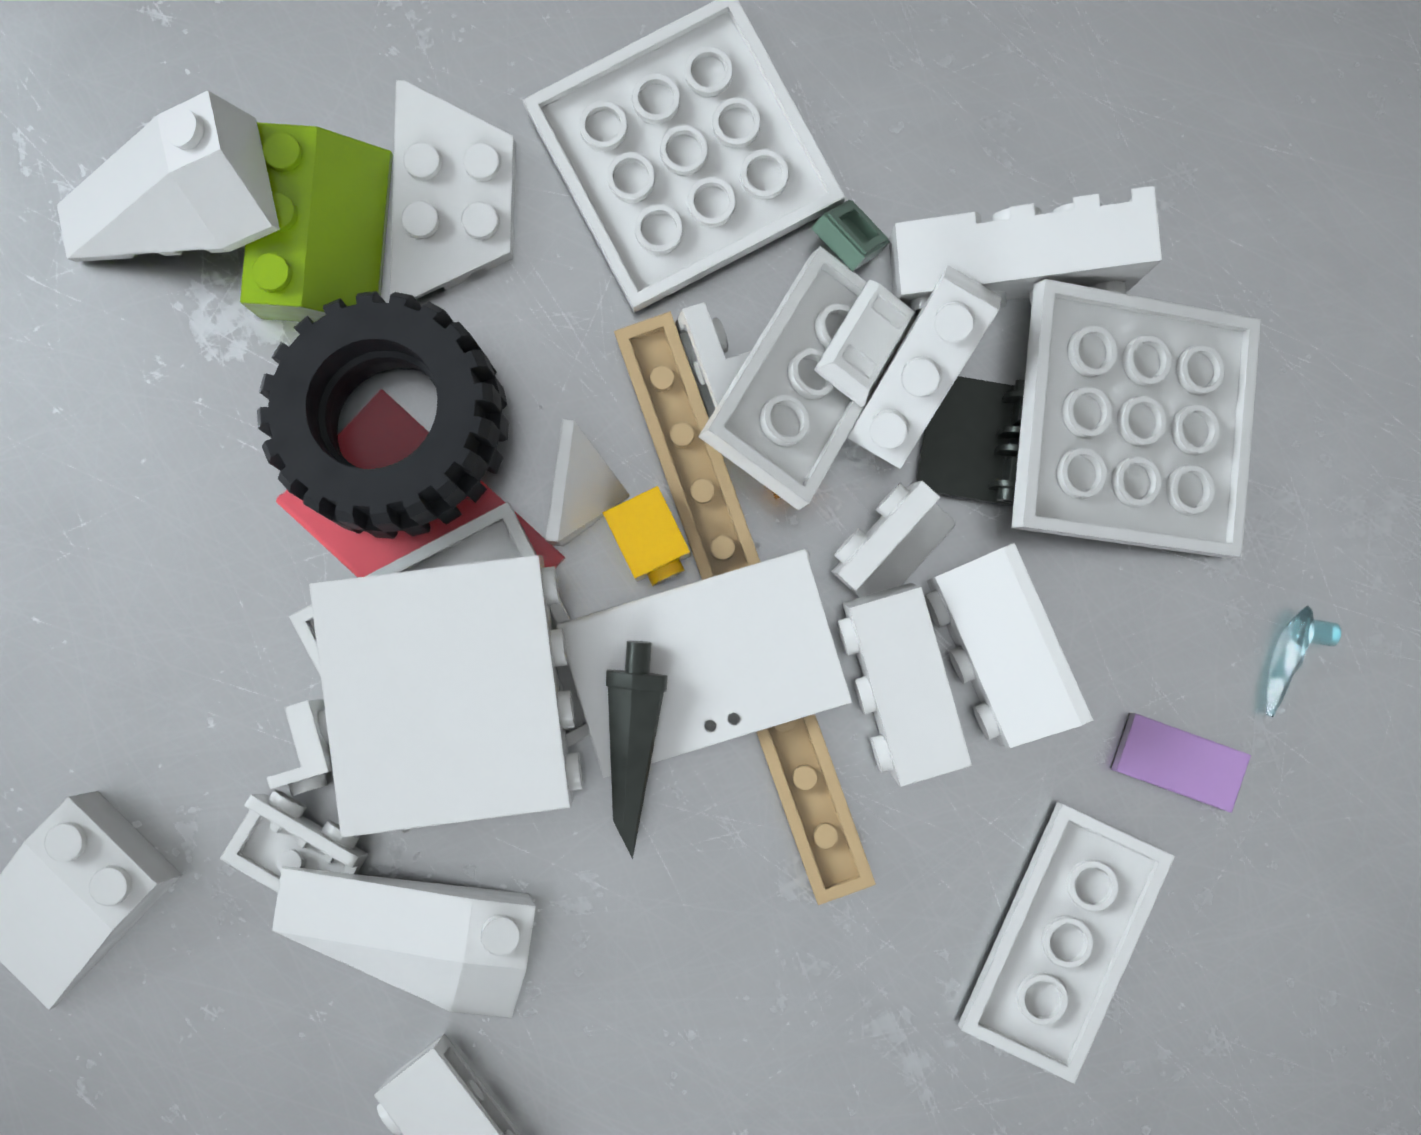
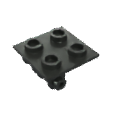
(974, 441)

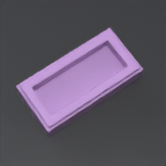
(1181, 762)

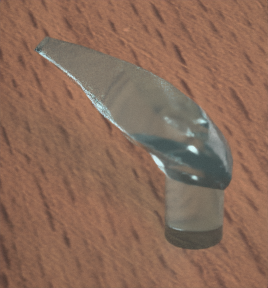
(1291, 651)

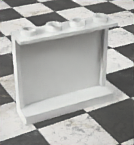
(445, 695)

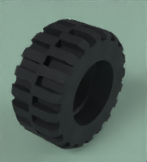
(326, 367)

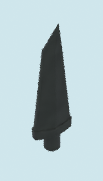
(633, 721)

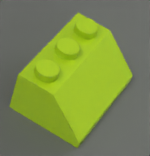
(330, 220)

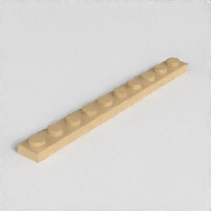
(724, 544)

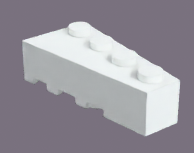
(1074, 244)

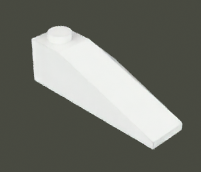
(175, 187)
(426, 938)

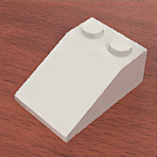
(75, 894)

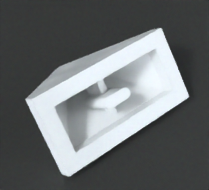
(581, 487)

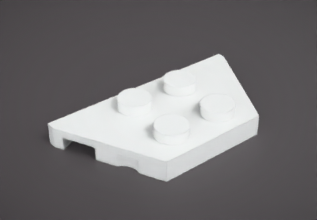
(447, 194)

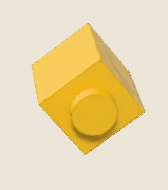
(648, 537)

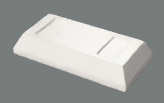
(865, 342)

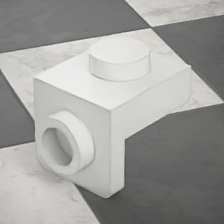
(311, 741)

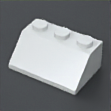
(1006, 649)

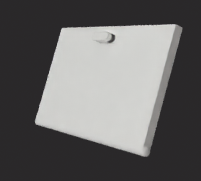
(731, 649)

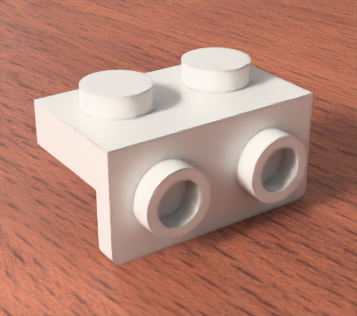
(896, 543)
(279, 836)

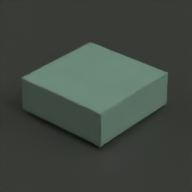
(850, 234)

